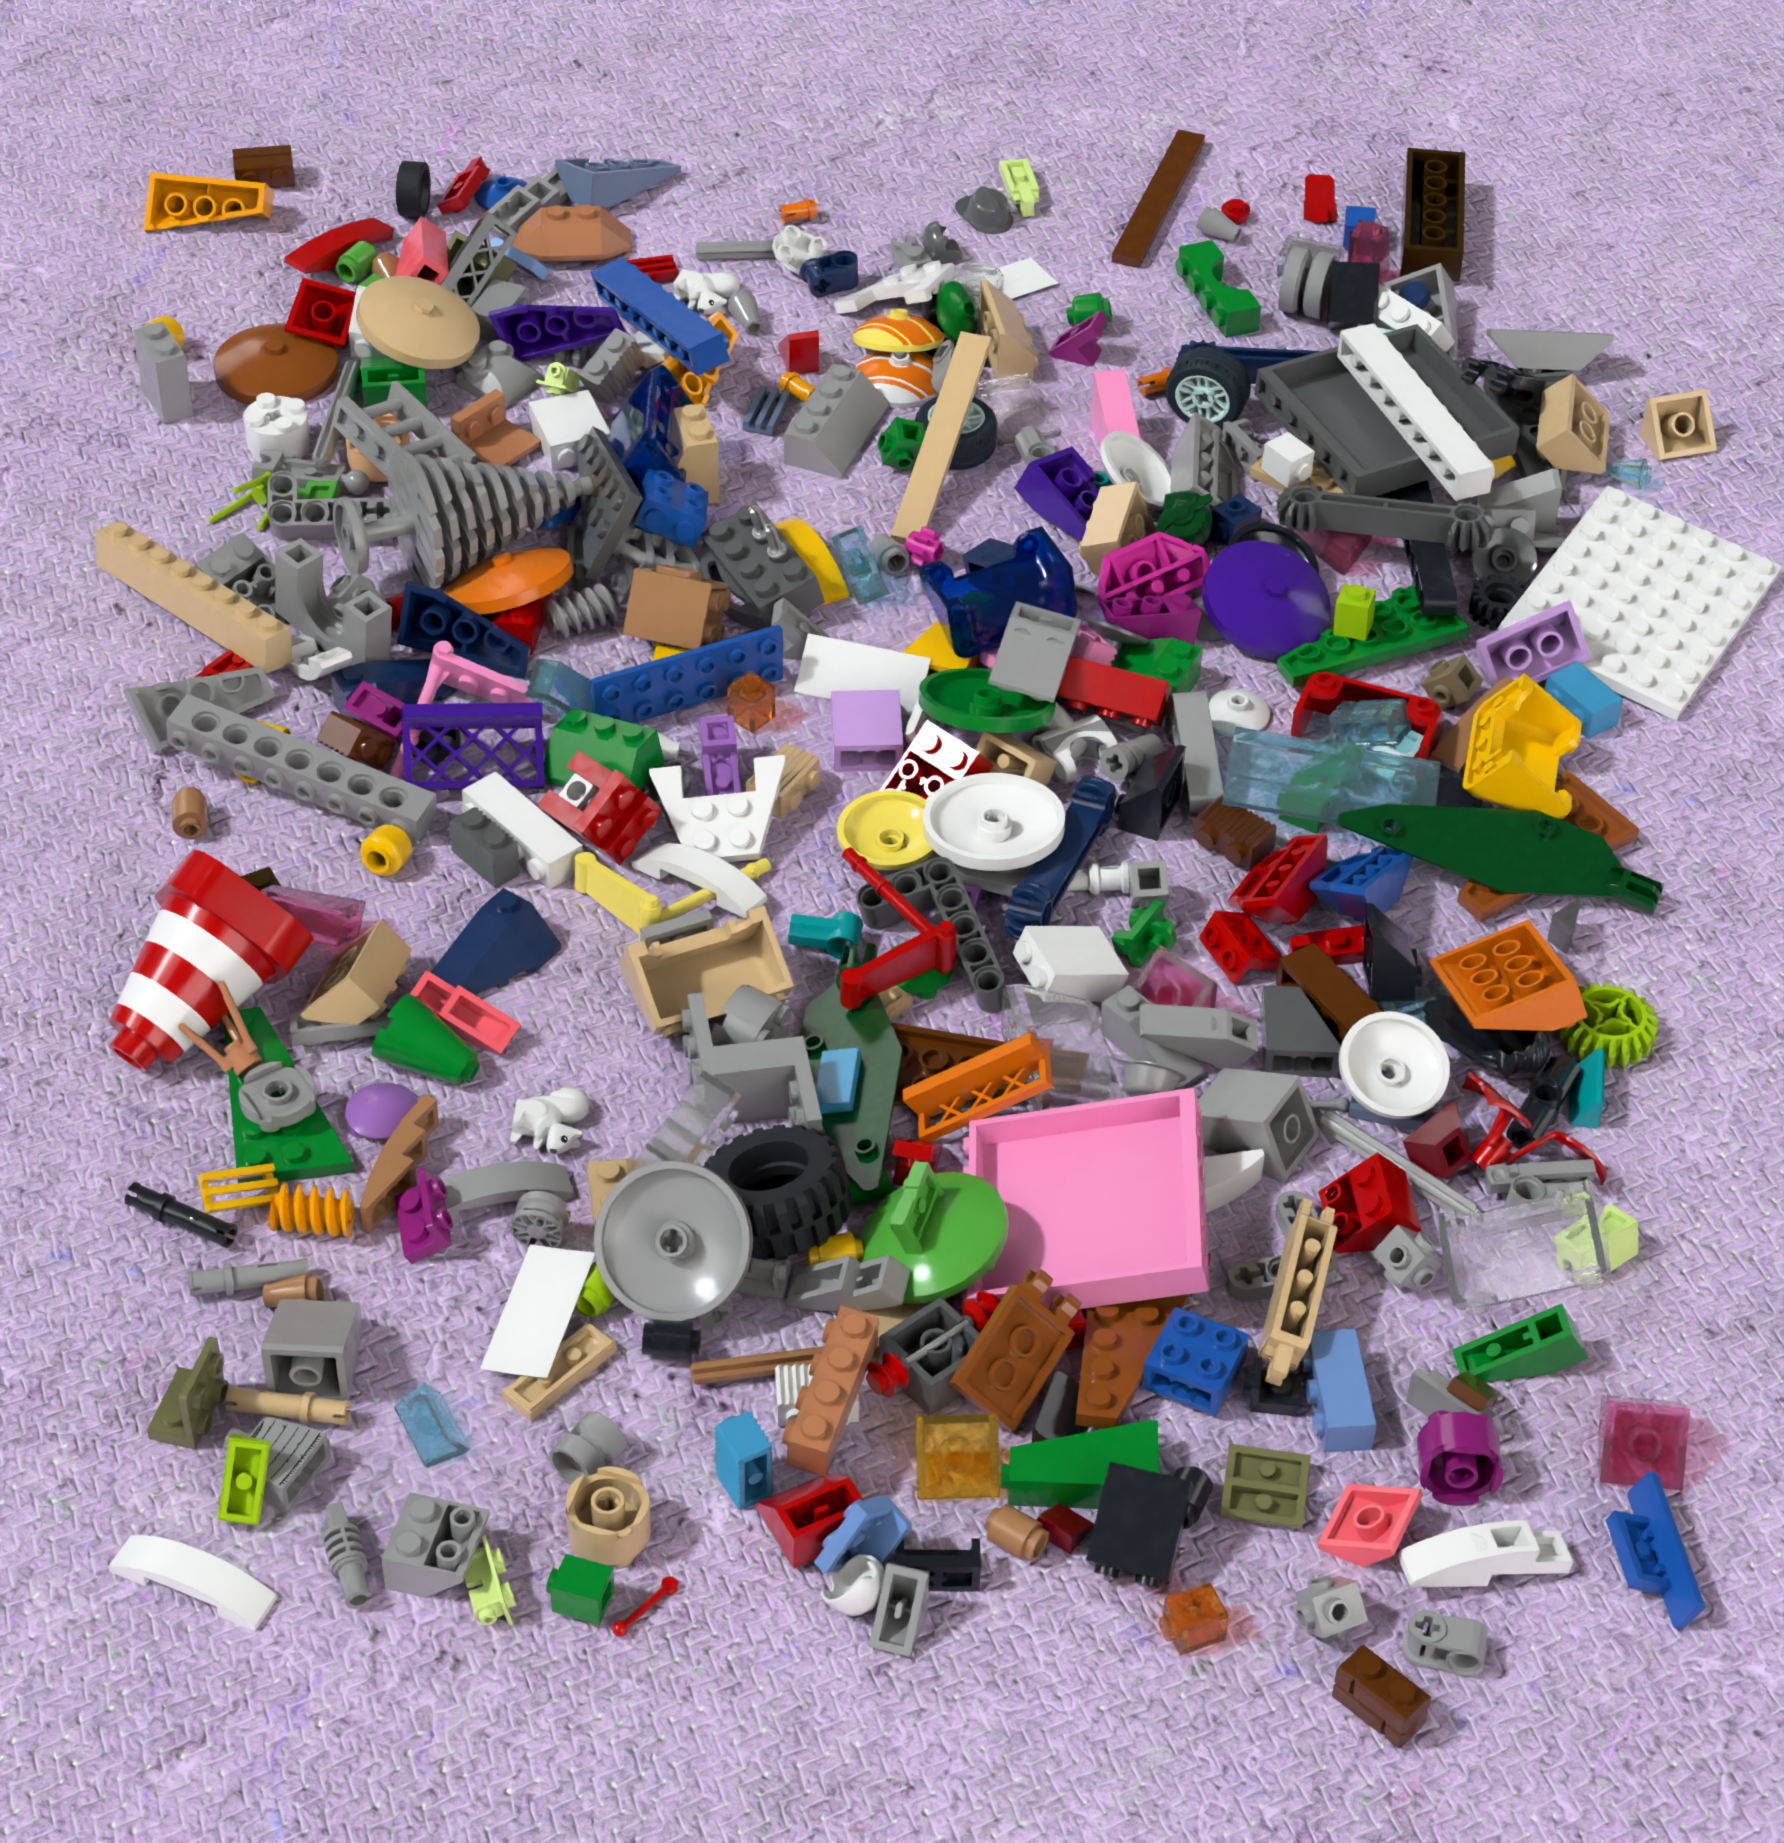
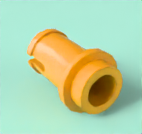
(797, 386)

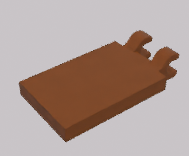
(1016, 1350)

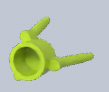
(258, 493)

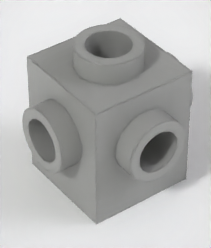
(346, 589)
(1408, 1258)
(1330, 1607)

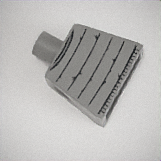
(294, 1458)

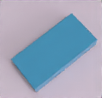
(838, 1080)

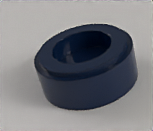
(1415, 293)

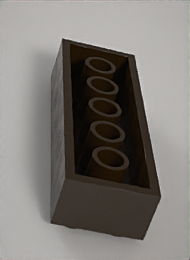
(1433, 211)

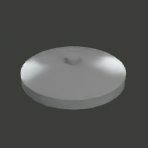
(673, 1241)

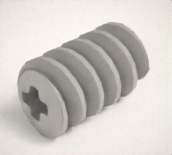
(579, 608)

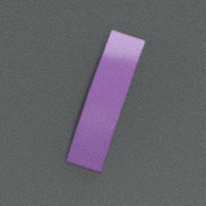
(719, 755)

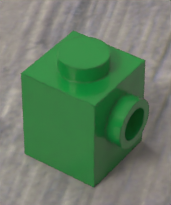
(581, 1589)

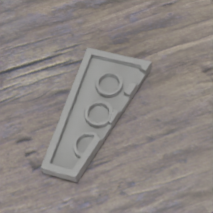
(230, 690)

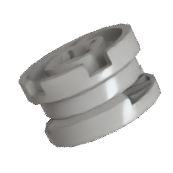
(541, 1217)

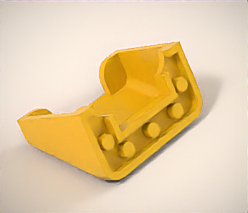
(1518, 749)

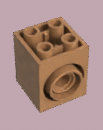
(676, 607)

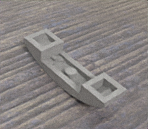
(503, 1184)

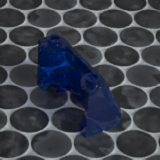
(644, 426)
(979, 603)

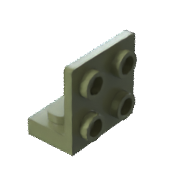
(191, 1400)

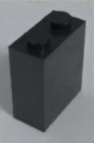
(1139, 1524)

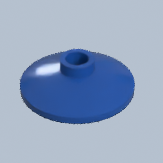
(495, 189)

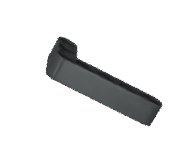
(928, 892)

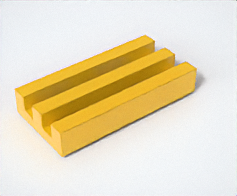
(268, 1183)

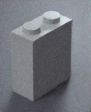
(163, 372)

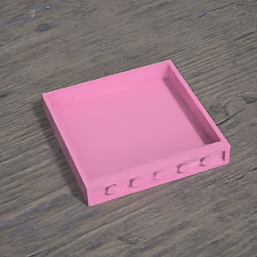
(1099, 1198)

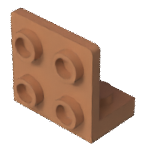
(490, 434)

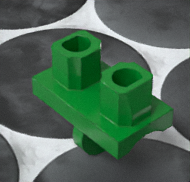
(1145, 935)

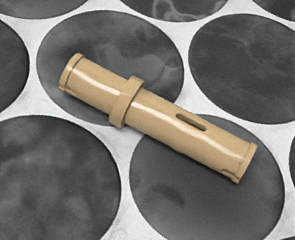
(301, 1407)

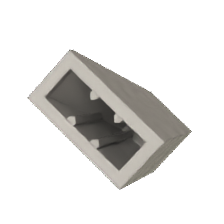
(1538, 490)

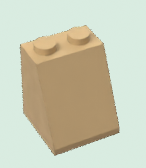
(697, 448)

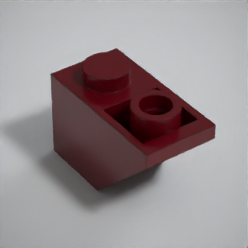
(1440, 1143)

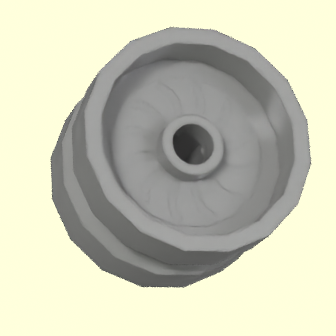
(1305, 282)

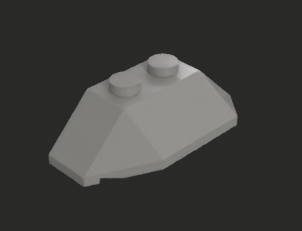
(1549, 349)
(1203, 462)

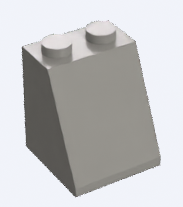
(1259, 1112)
(313, 1347)

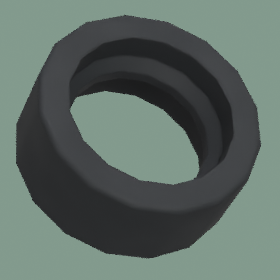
(413, 189)

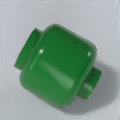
(1087, 305)

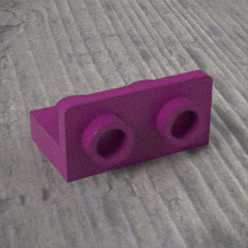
(424, 1218)

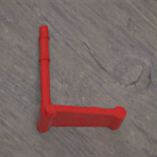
(929, 950)

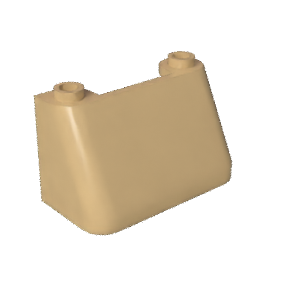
(705, 963)

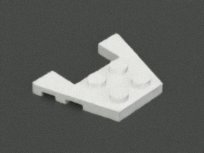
(911, 283)
(723, 824)

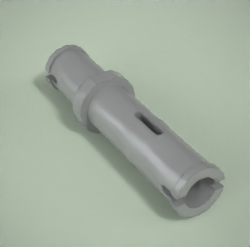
(243, 1277)

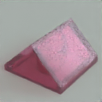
(1175, 982)

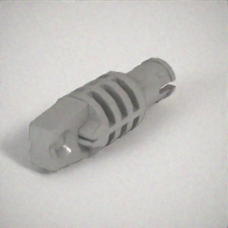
(346, 1555)

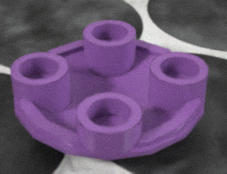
(378, 1110)

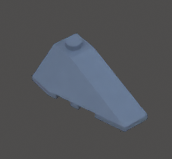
(612, 180)

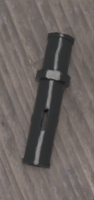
(167, 1209)

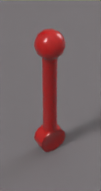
(668, 1587)

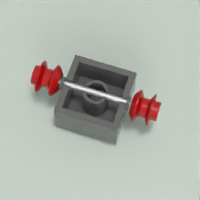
(928, 1350)

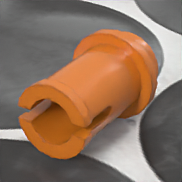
(798, 210)
(1157, 382)

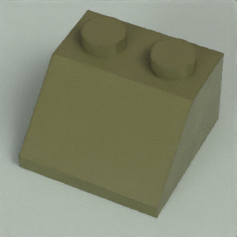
(464, 285)

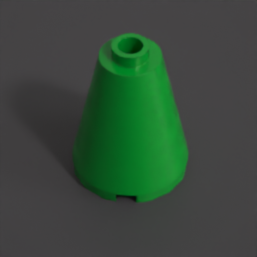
(424, 1044)

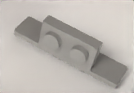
(1523, 519)

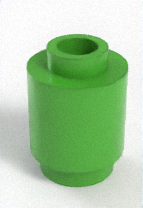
(356, 262)

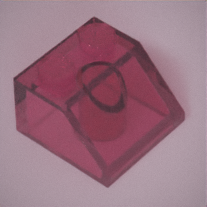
(1641, 1438)

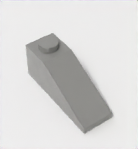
(1122, 1027)

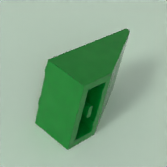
(381, 371)

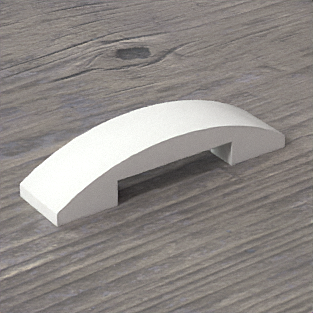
(312, 664)
(732, 887)
(197, 1574)

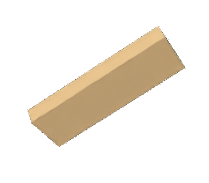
(573, 1362)

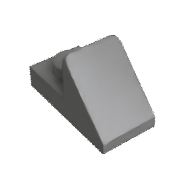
(794, 627)

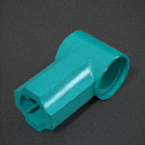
(826, 933)

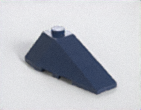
(436, 617)
(397, 678)

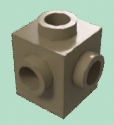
(1452, 682)

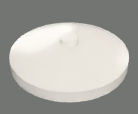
(994, 821)

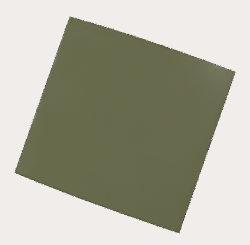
(1265, 1486)

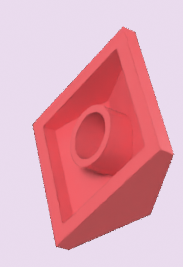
(1369, 1522)

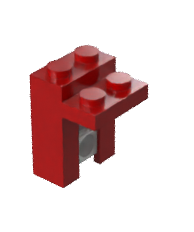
(610, 813)

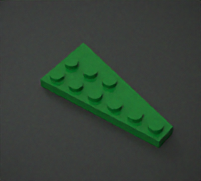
(1395, 633)

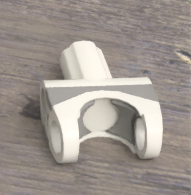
(1072, 741)

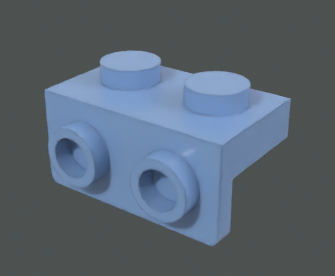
(869, 1528)

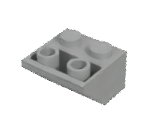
(432, 1545)

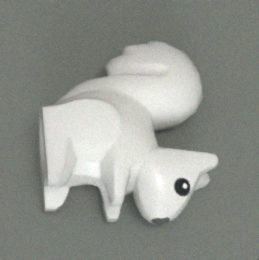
(705, 290)
(543, 1117)

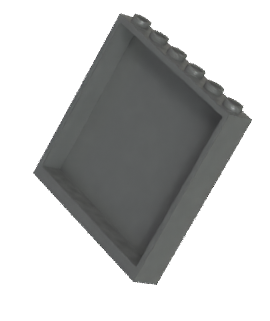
(1349, 432)

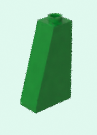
(1075, 1466)

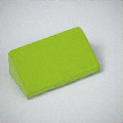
(244, 1479)

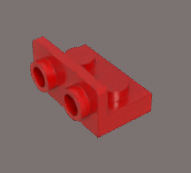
(1238, 945)

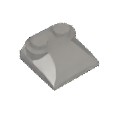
(497, 369)

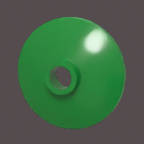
(956, 310)

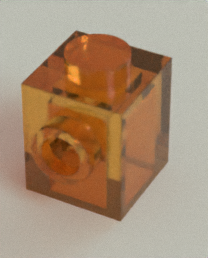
(751, 701)
(1194, 1619)

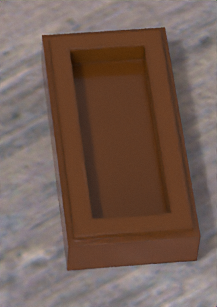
(1473, 1391)

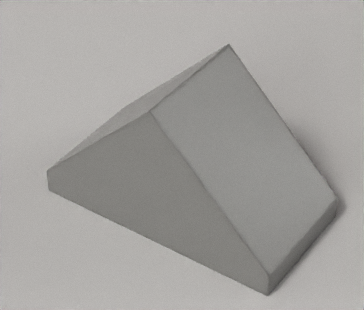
(900, 1609)

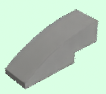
(849, 1284)

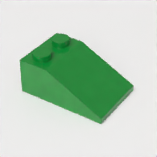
(1163, 659)

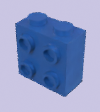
(671, 508)
(1195, 1361)

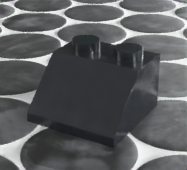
(1152, 794)
(1388, 959)

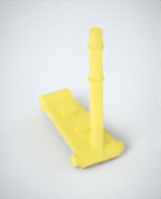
(631, 903)

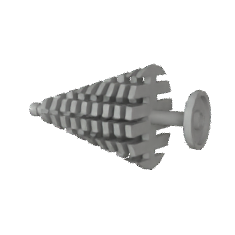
(453, 513)

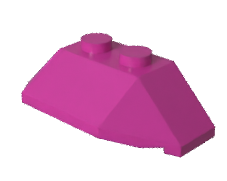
(1151, 567)

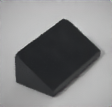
(1058, 1410)

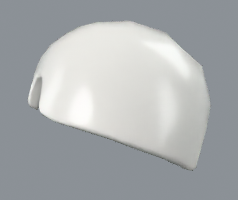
(856, 1586)

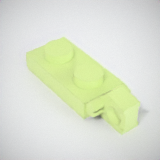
(1020, 184)

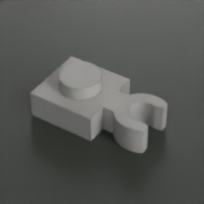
(907, 254)

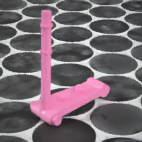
(465, 676)

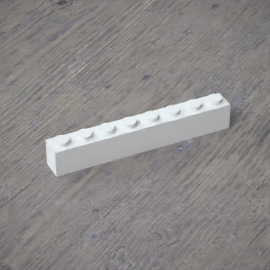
(1415, 412)

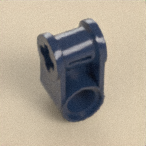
(834, 273)

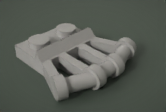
(647, 543)

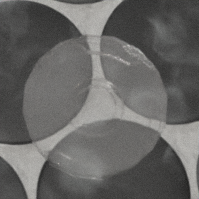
(972, 273)

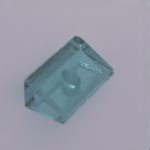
(431, 1426)

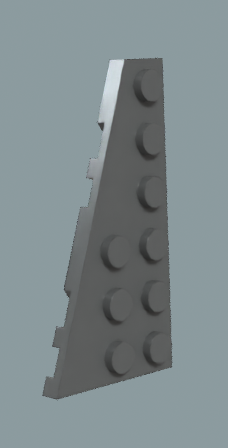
(610, 506)

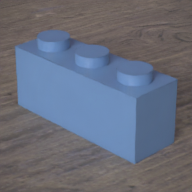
(1339, 1391)

